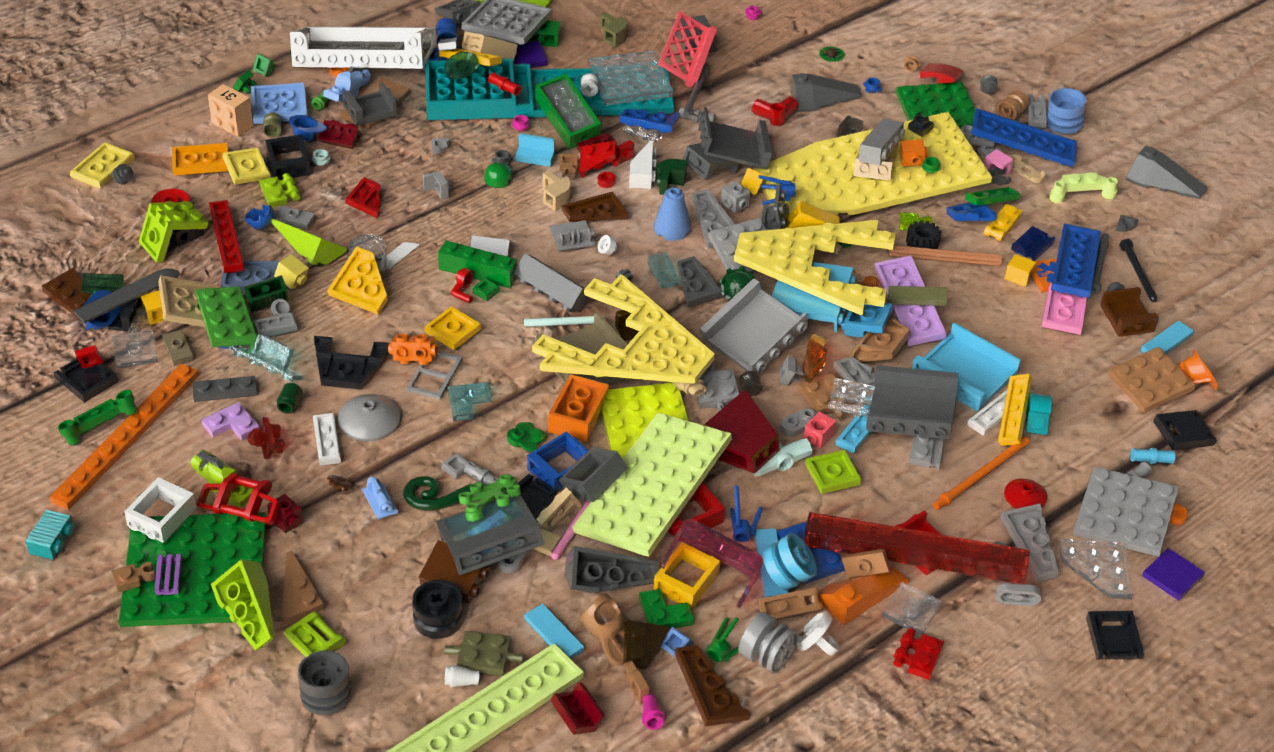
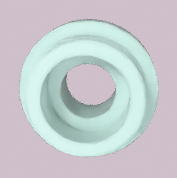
(320, 157)

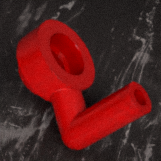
(463, 280)

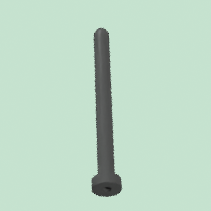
(1096, 286)

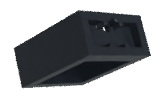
(293, 143)

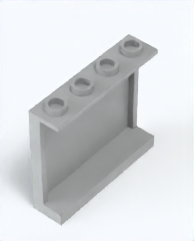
(753, 328)

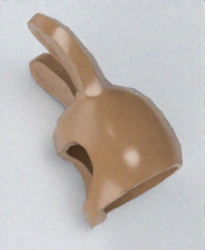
(604, 622)

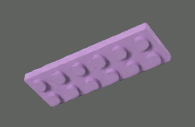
(920, 319)

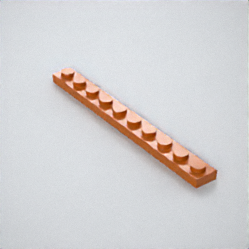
(123, 437)

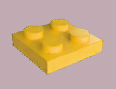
(452, 328)

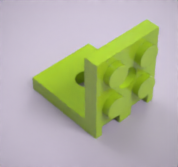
(162, 220)

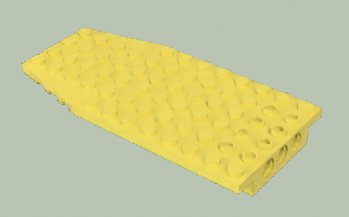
(827, 180)

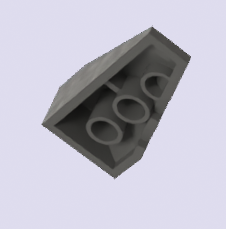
(602, 571)

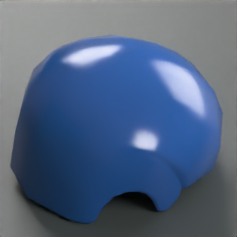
(260, 218)

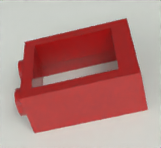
(710, 505)

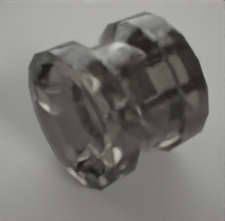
(751, 383)

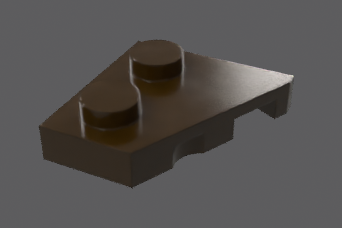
(642, 642)

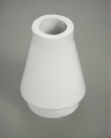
(460, 676)

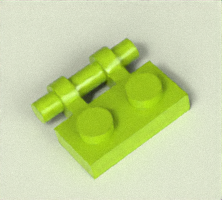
(274, 193)

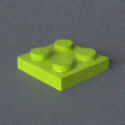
(832, 471)

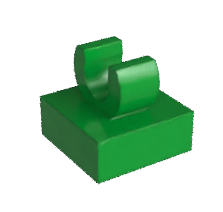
(263, 65)
(244, 82)

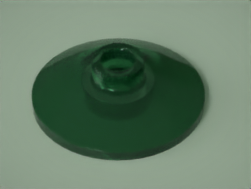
(461, 65)

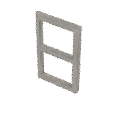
(447, 377)

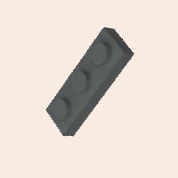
(224, 388)

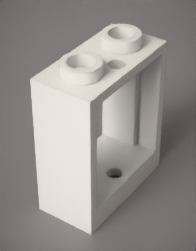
(167, 492)

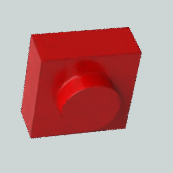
(89, 356)

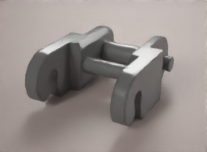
(999, 180)

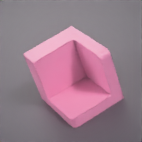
(999, 160)

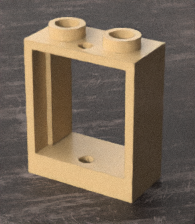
(489, 45)

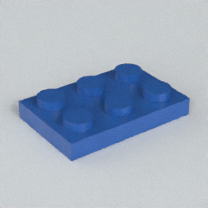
(827, 561)

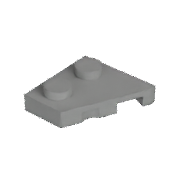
(855, 371)

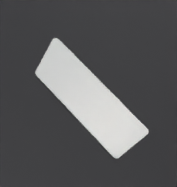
(399, 253)

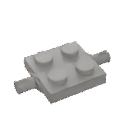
(720, 388)

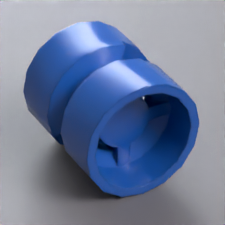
(446, 29)

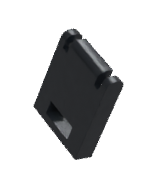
(86, 382)
(1190, 428)
(537, 495)
(1114, 641)

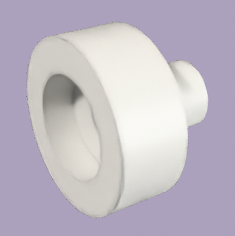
(607, 245)

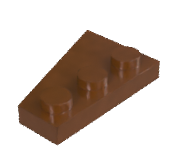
(595, 209)

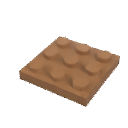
(1151, 379)

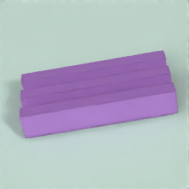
(169, 560)

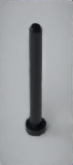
(1127, 245)

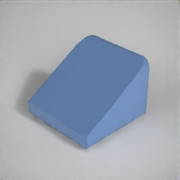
(673, 640)

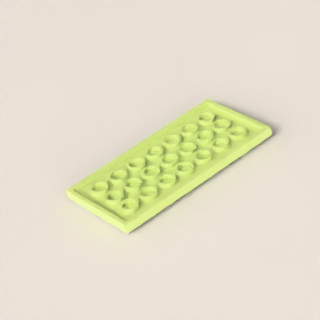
(660, 480)

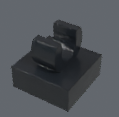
(920, 125)

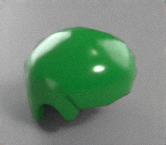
(498, 175)

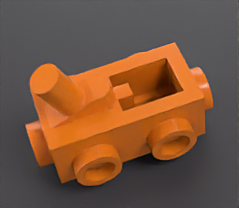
(405, 348)

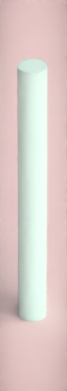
(559, 321)

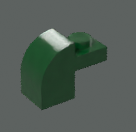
(670, 172)

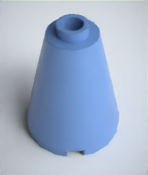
(672, 217)

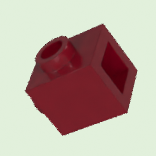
(288, 515)

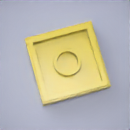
(246, 165)

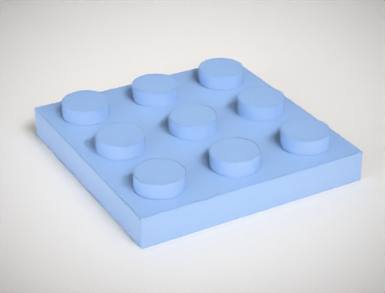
(280, 98)

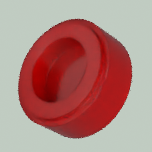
(606, 179)

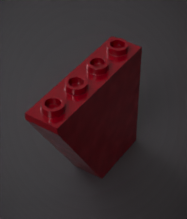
(752, 435)

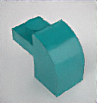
(1038, 413)

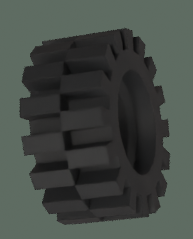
(923, 235)

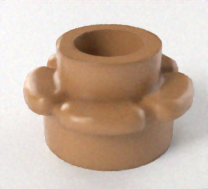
(909, 66)

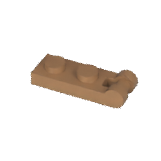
(791, 603)

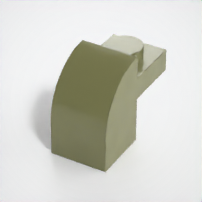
(613, 29)

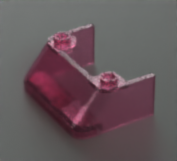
(721, 548)

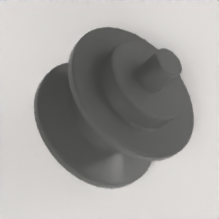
(989, 84)
(122, 174)

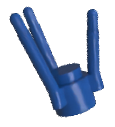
(786, 185)
(741, 528)

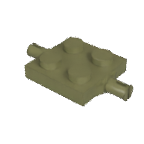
(484, 653)

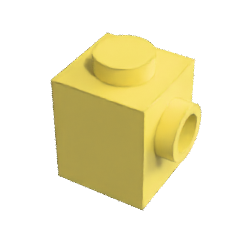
(292, 271)

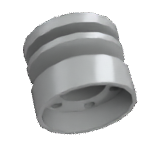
(768, 642)

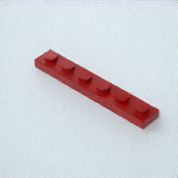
(226, 236)

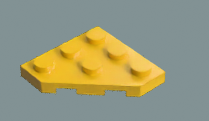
(360, 282)

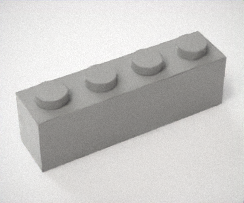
(881, 141)

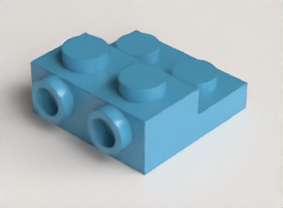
(873, 320)

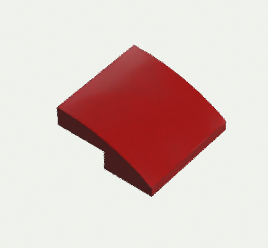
(943, 72)

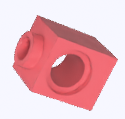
(819, 430)

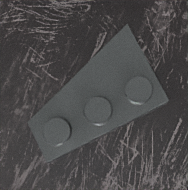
(696, 282)

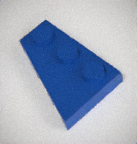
(657, 121)

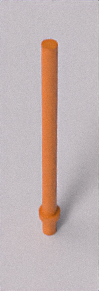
(946, 498)

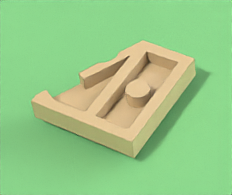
(559, 510)

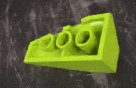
(309, 245)
(246, 598)

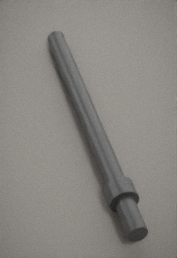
(703, 76)

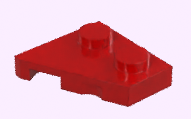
(596, 156)

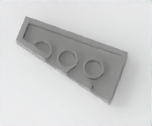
(709, 213)
(1029, 532)

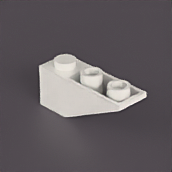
(642, 166)

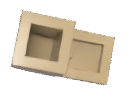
(555, 190)

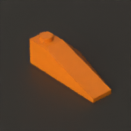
(858, 594)

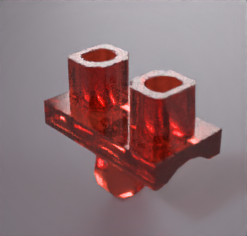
(265, 439)

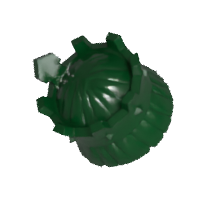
(734, 281)

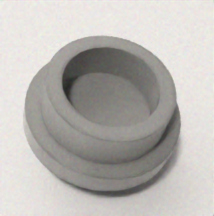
(280, 307)

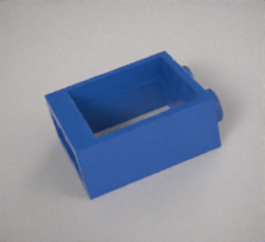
(538, 459)

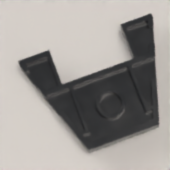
(347, 369)

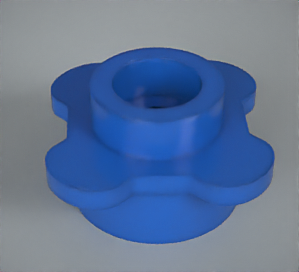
(872, 85)

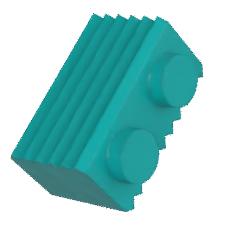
(50, 534)

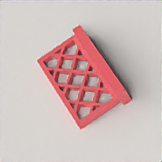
(697, 54)

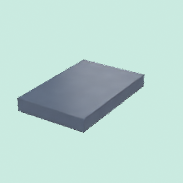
(253, 273)

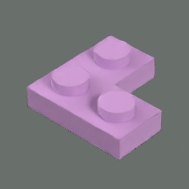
(233, 418)

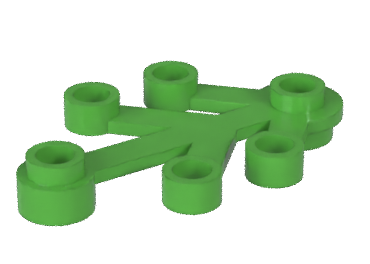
(486, 493)

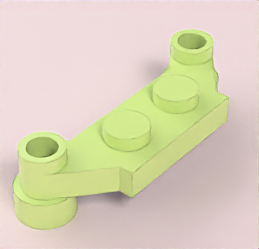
(1083, 182)

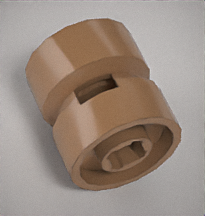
(1013, 105)

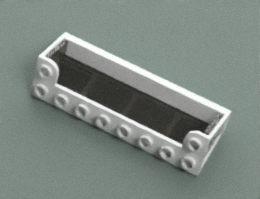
(362, 46)

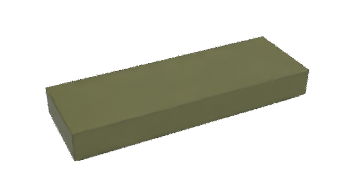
(917, 295)

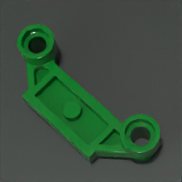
(103, 412)

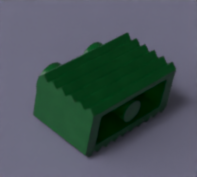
(265, 293)

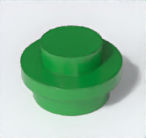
(931, 165)

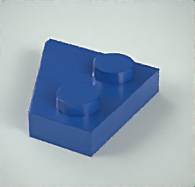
(971, 212)

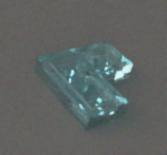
(463, 396)

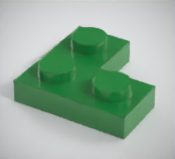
(658, 613)

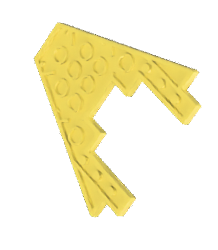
(790, 252)
(658, 351)

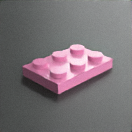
(1064, 312)

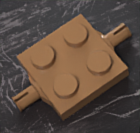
(818, 394)

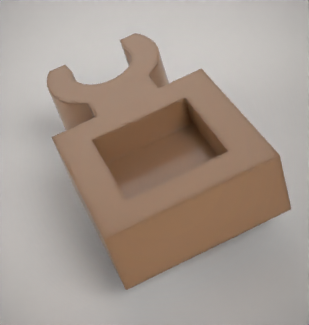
(568, 164)
(129, 577)
(638, 685)

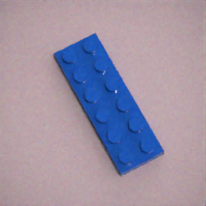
(1024, 137)
(1076, 260)

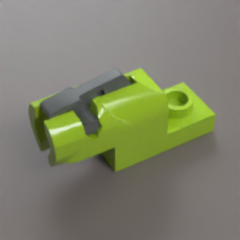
(215, 472)

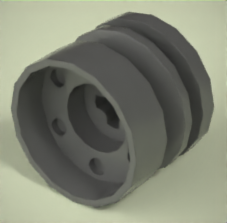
(324, 682)

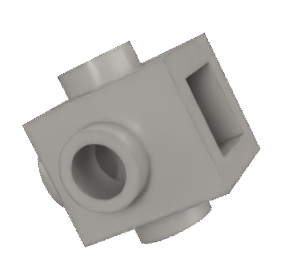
(735, 196)

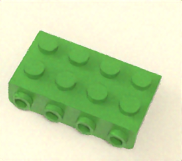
(226, 317)

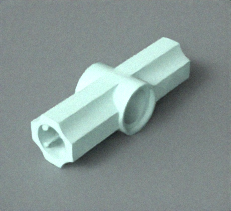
(787, 456)

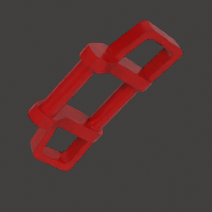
(260, 492)

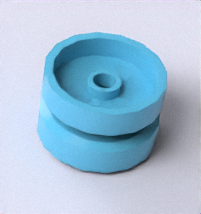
(789, 562)

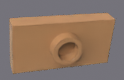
(866, 563)

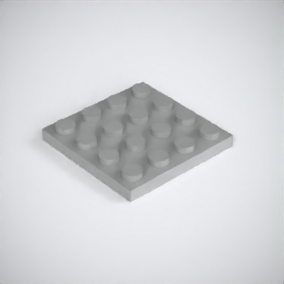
(507, 20)
(1126, 511)

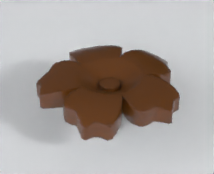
(339, 482)

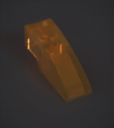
(814, 357)

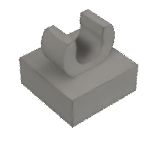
(789, 371)

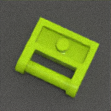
(308, 640)

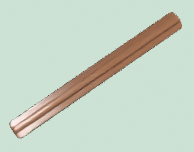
(946, 255)

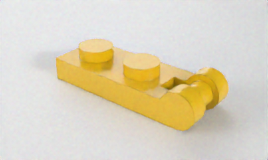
(1004, 222)

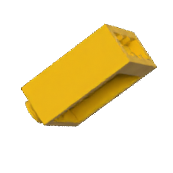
(680, 591)

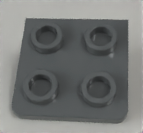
(775, 215)

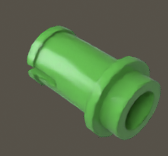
(319, 102)

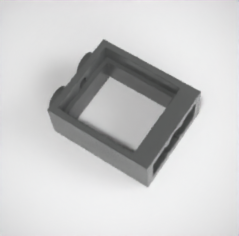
(593, 473)

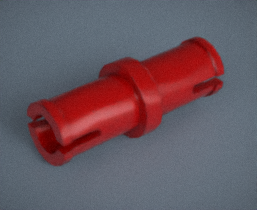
(504, 84)

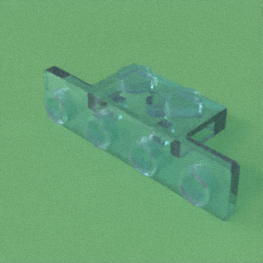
(270, 354)

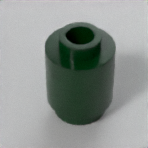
(289, 397)

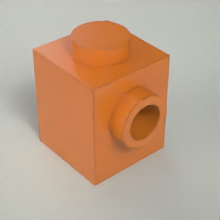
(912, 152)

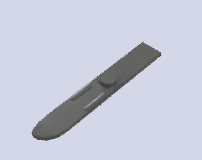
(123, 295)

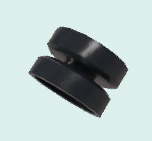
(437, 609)

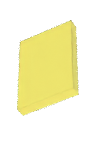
(99, 165)

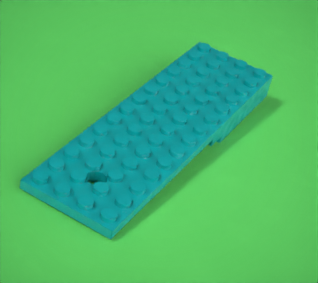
(479, 99)

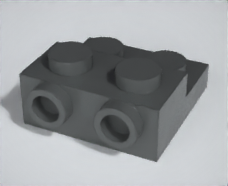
(457, 10)

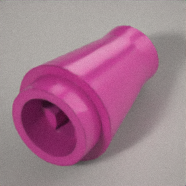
(652, 713)

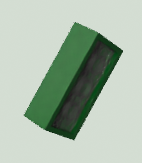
(567, 110)

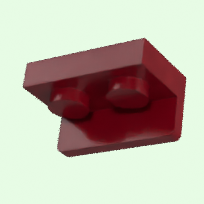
(339, 134)

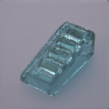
(659, 259)

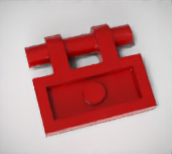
(925, 656)

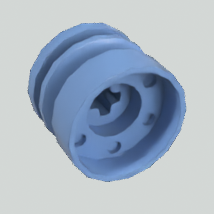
(1066, 110)

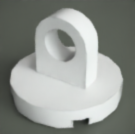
(816, 633)

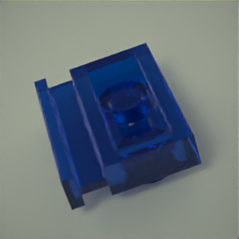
(1033, 243)

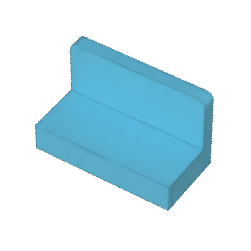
(535, 150)

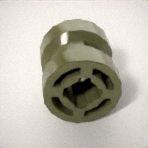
(272, 124)

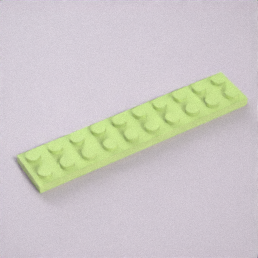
(497, 705)

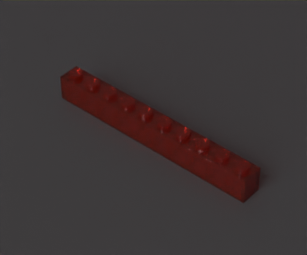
(918, 547)

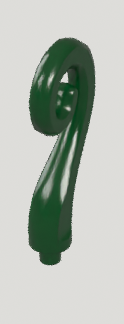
(428, 502)

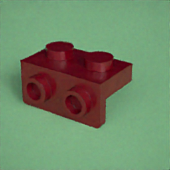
(578, 709)

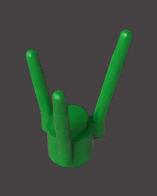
(719, 647)

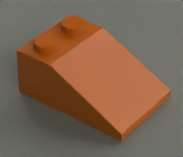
(577, 408)

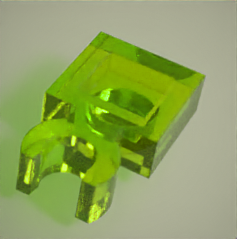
(906, 219)

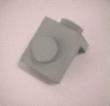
(438, 182)

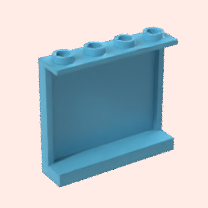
(813, 306)
(980, 365)

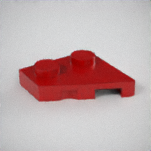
(365, 197)

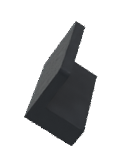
(126, 315)

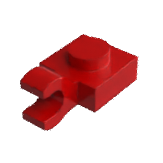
(624, 152)

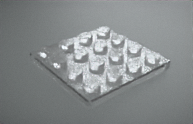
(630, 77)

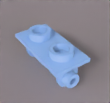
(379, 499)

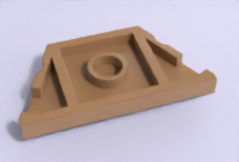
(881, 345)

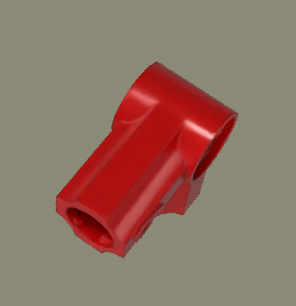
(775, 112)

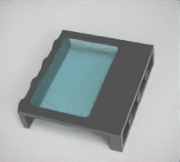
(491, 539)

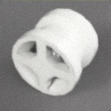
(592, 81)

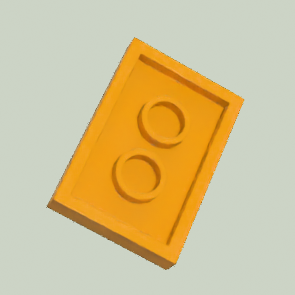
(199, 159)

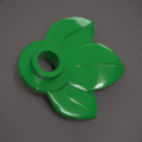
(526, 436)

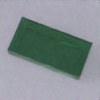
(101, 282)

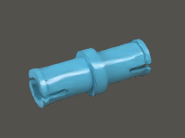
(1152, 456)

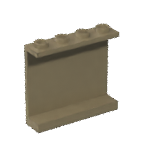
(592, 340)

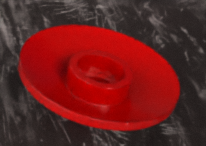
(171, 194)
(1024, 493)

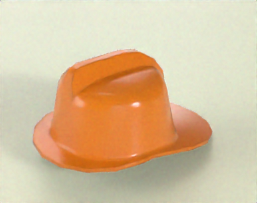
(1197, 370)

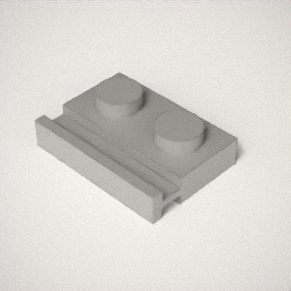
(926, 451)

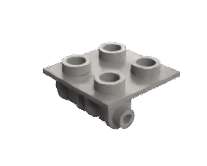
(572, 235)

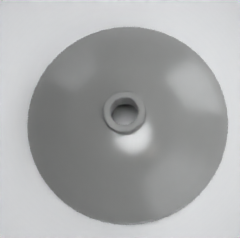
(369, 417)

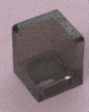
(849, 126)

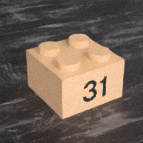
(230, 110)

